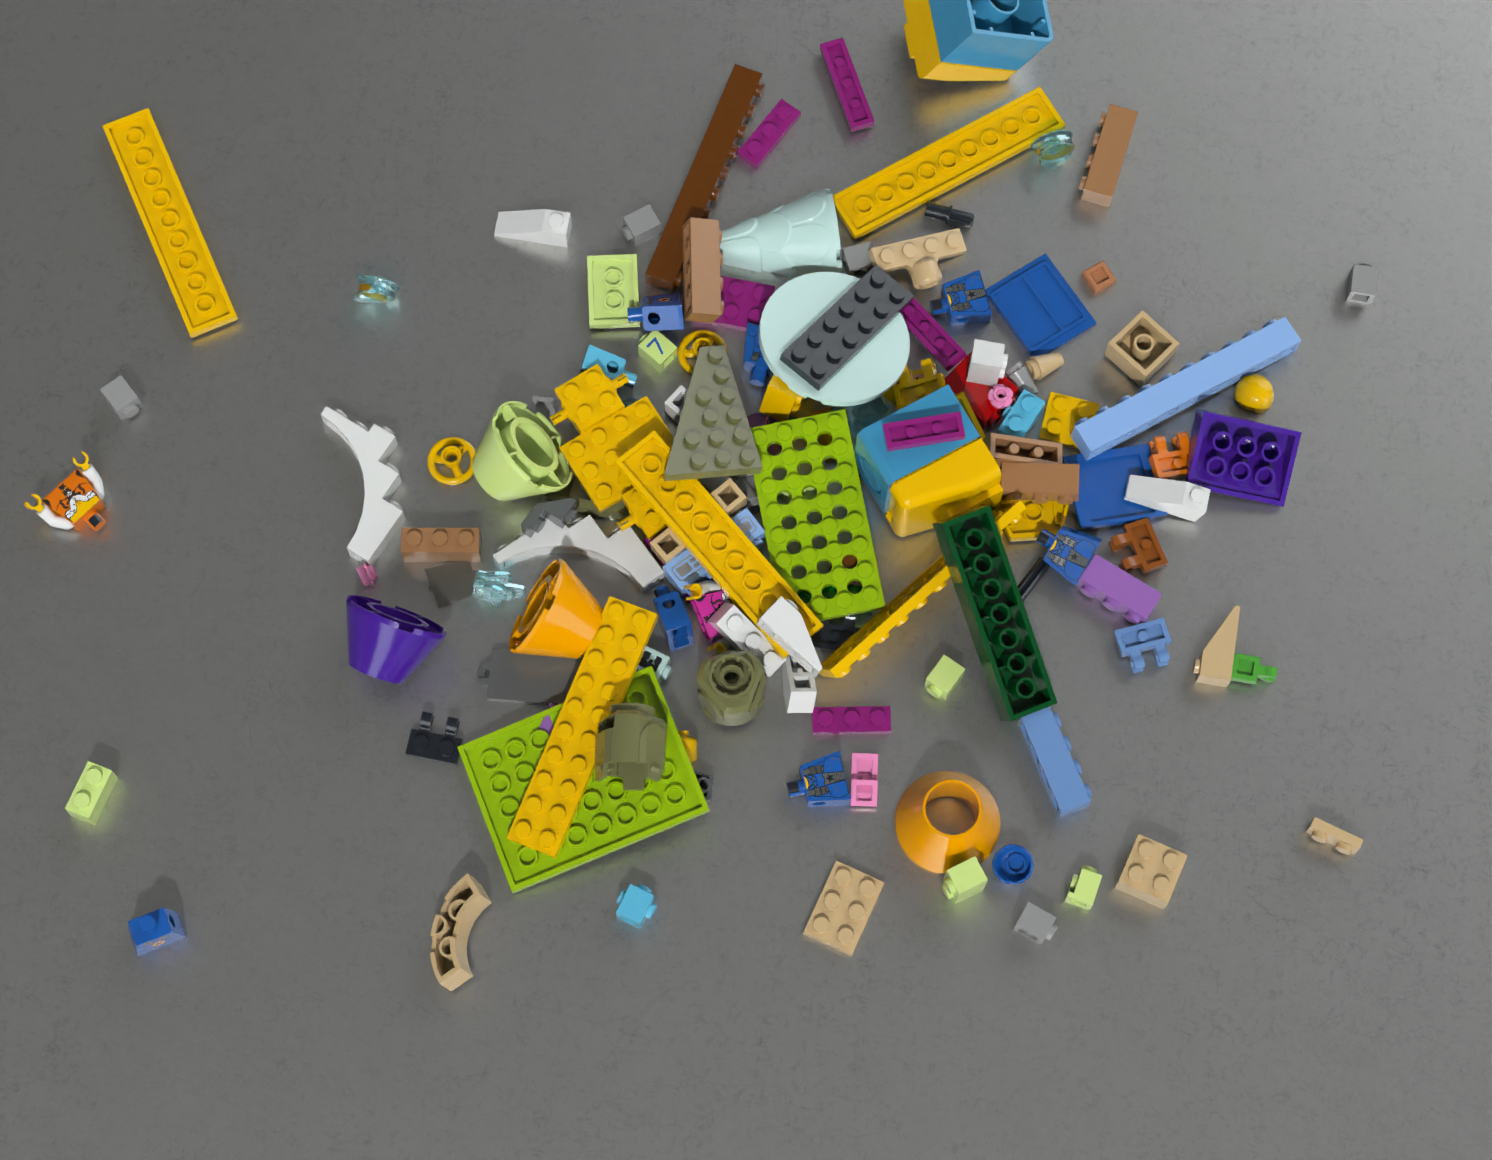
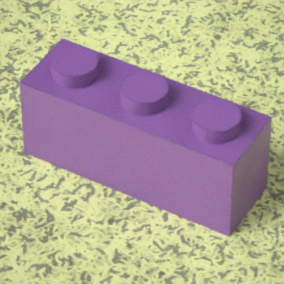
(1118, 590)

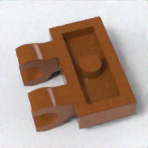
(1144, 544)

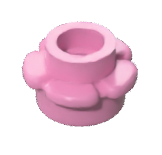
(1002, 402)
(367, 574)

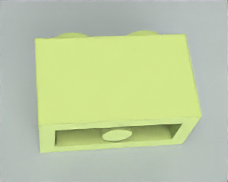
(91, 793)
(964, 880)

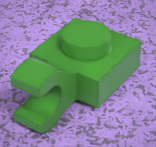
(1247, 670)

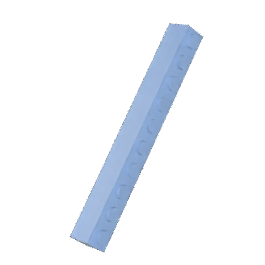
(1184, 388)

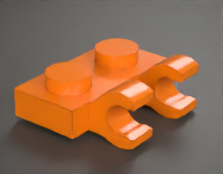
(1169, 464)

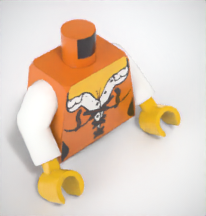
(74, 500)

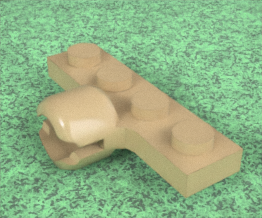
(920, 256)

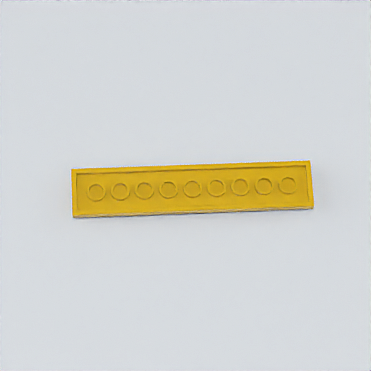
(946, 163)
(170, 223)
(710, 535)
(911, 597)
(570, 750)

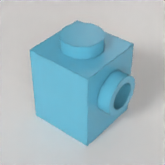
(636, 905)

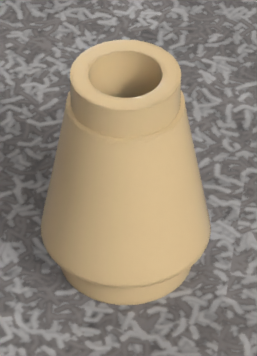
(1042, 365)

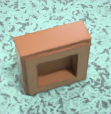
(1099, 277)

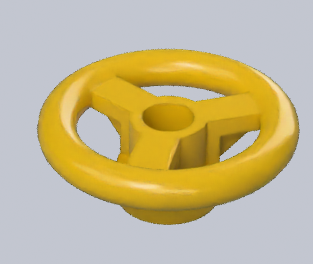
(684, 353)
(447, 452)

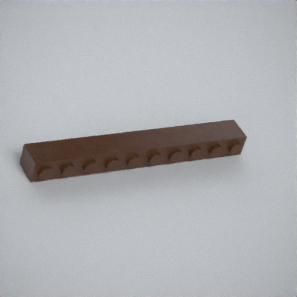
(706, 174)

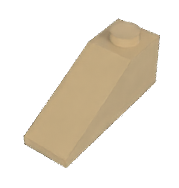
(1217, 658)

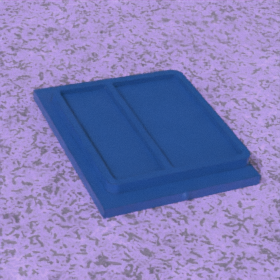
(1040, 307)
(1104, 486)

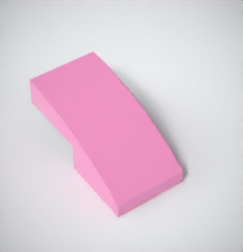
(864, 779)

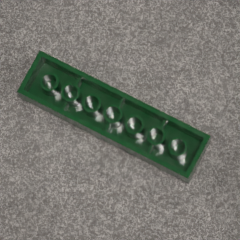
(995, 613)

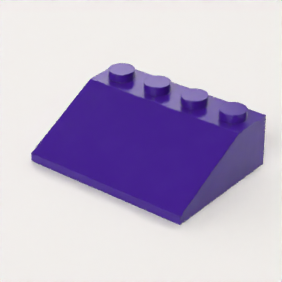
(1241, 457)

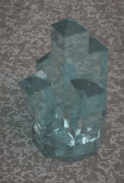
(496, 587)

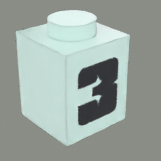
(659, 662)

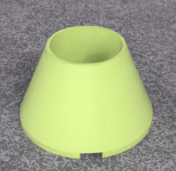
(520, 455)

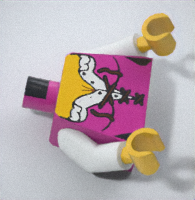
(705, 600)

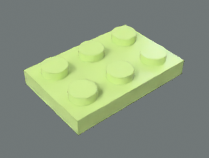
(612, 290)

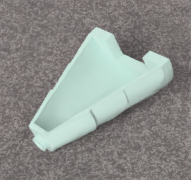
(787, 239)

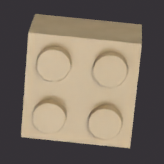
(1141, 348)
(1151, 871)

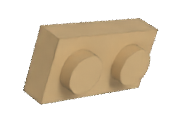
(1325, 832)

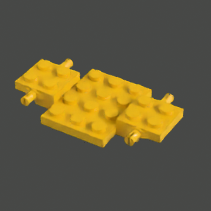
(605, 435)

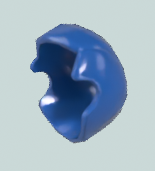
(1013, 864)

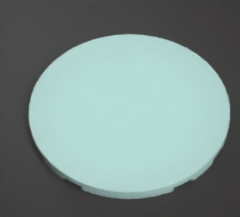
(796, 308)

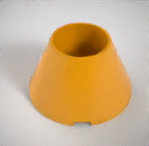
(558, 617)
(937, 850)

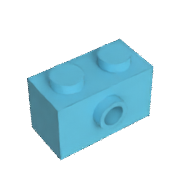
(1022, 415)

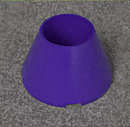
(388, 640)

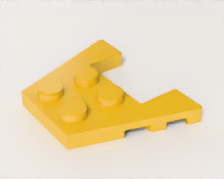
(1035, 518)

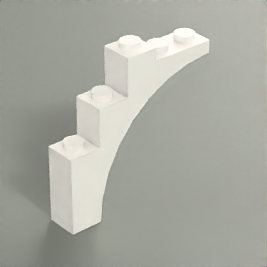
(379, 517)
(585, 538)

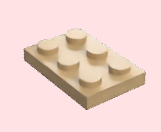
(843, 908)

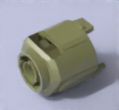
(731, 700)
(631, 745)

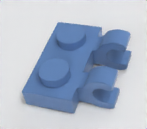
(1141, 638)

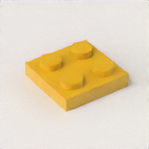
(1061, 415)

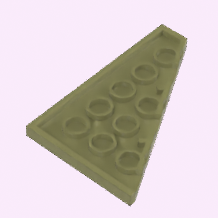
(713, 425)

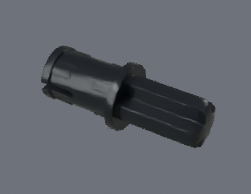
(948, 215)

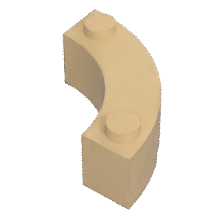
(452, 929)

